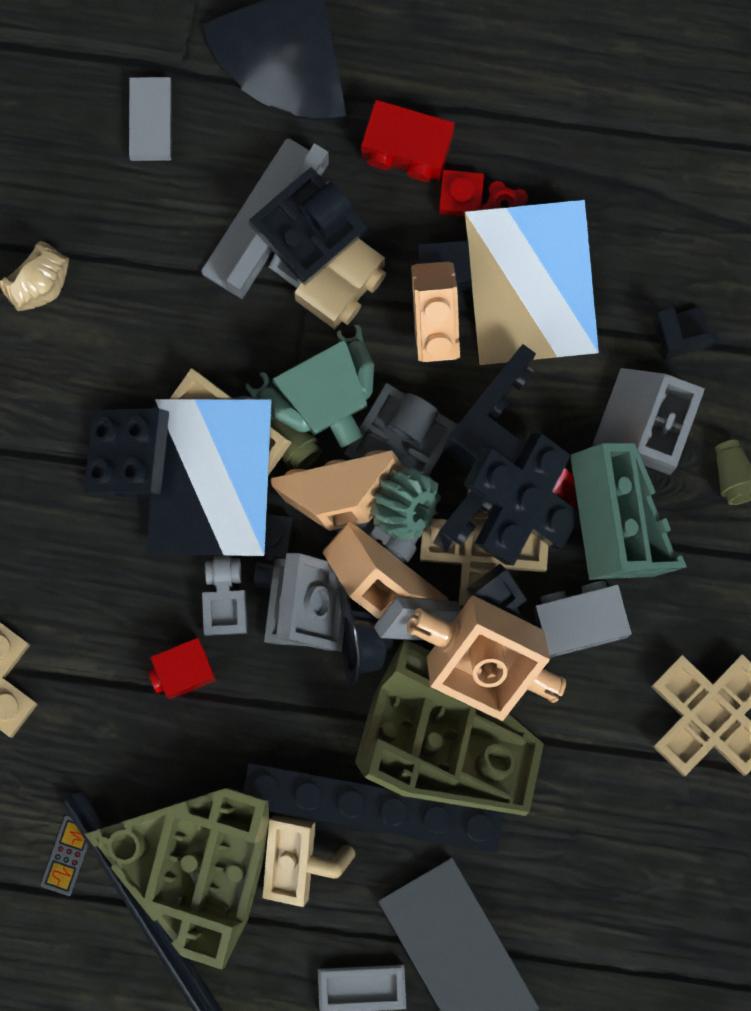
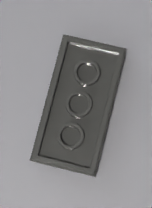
(455, 944)

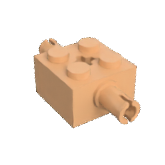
(486, 657)

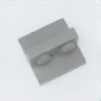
(304, 604)

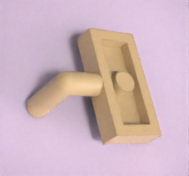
(292, 860)

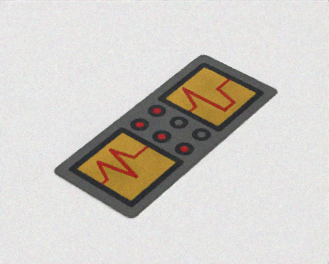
(65, 859)

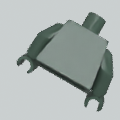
(323, 390)

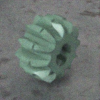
(405, 503)

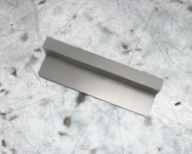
(241, 249)

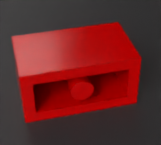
(407, 141)

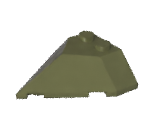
(193, 868)

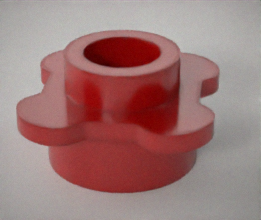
(500, 193)

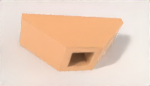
(339, 489)
(372, 573)

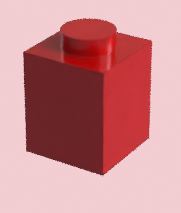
(181, 669)

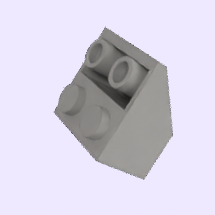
(653, 414)

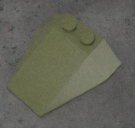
(442, 747)

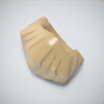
(37, 278)

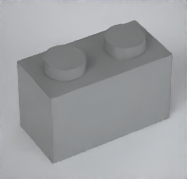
(582, 619)

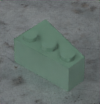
(618, 515)

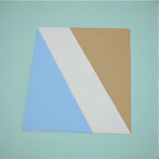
(532, 281)

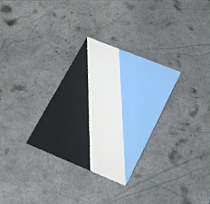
(212, 479)

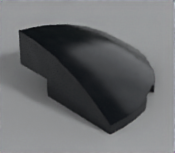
(281, 56)

